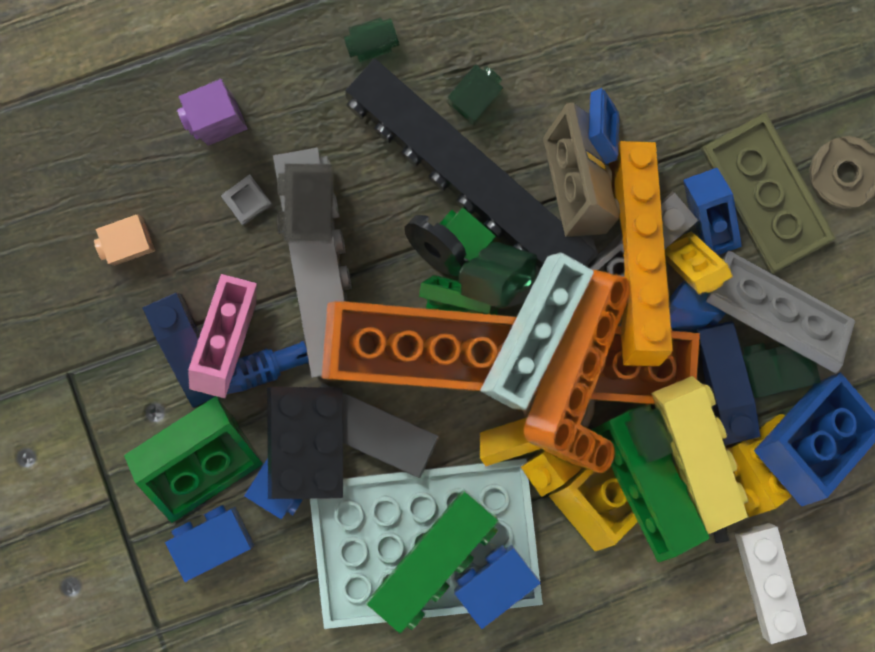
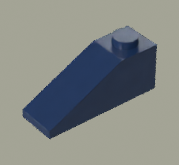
(177, 338)
(728, 381)

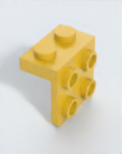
(760, 484)

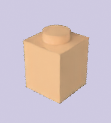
(123, 240)

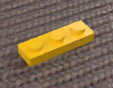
(697, 263)

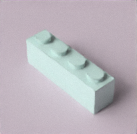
(537, 331)

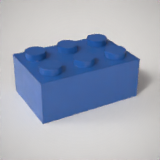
(819, 440)

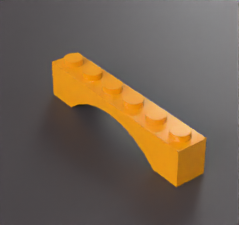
(646, 315)

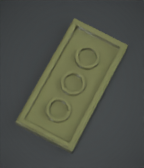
(769, 193)

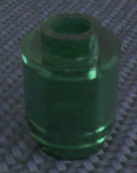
(371, 39)
(649, 433)

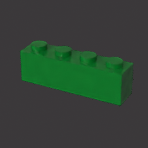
(654, 494)
(432, 561)

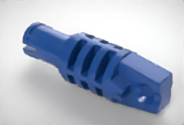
(266, 366)

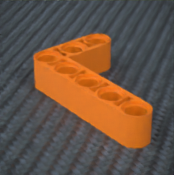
(572, 375)

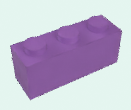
(211, 113)

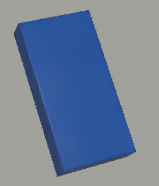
(604, 125)

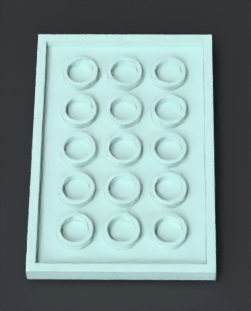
(386, 514)

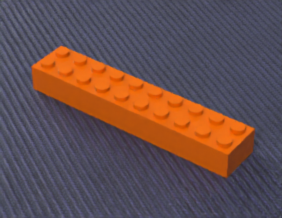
(461, 347)

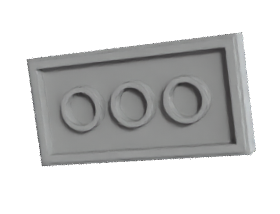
(784, 313)

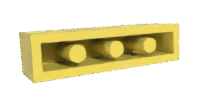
(701, 453)

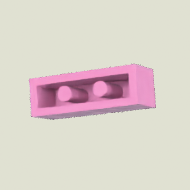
(222, 336)

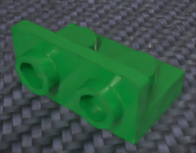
(446, 296)

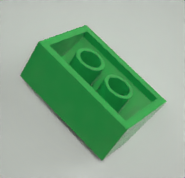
(192, 459)

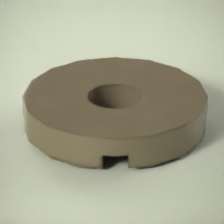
(825, 177)

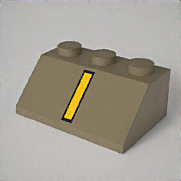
(579, 176)

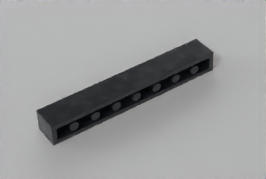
(459, 166)

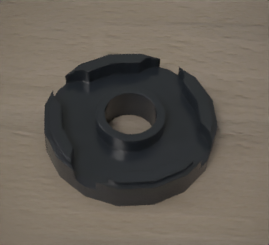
(436, 245)

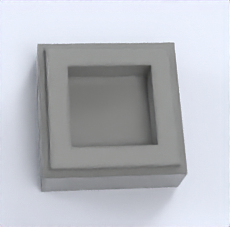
(246, 200)

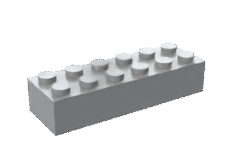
(316, 270)

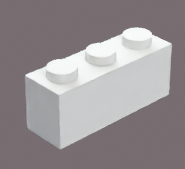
(770, 583)

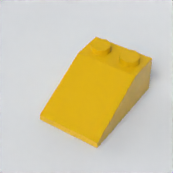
(596, 507)

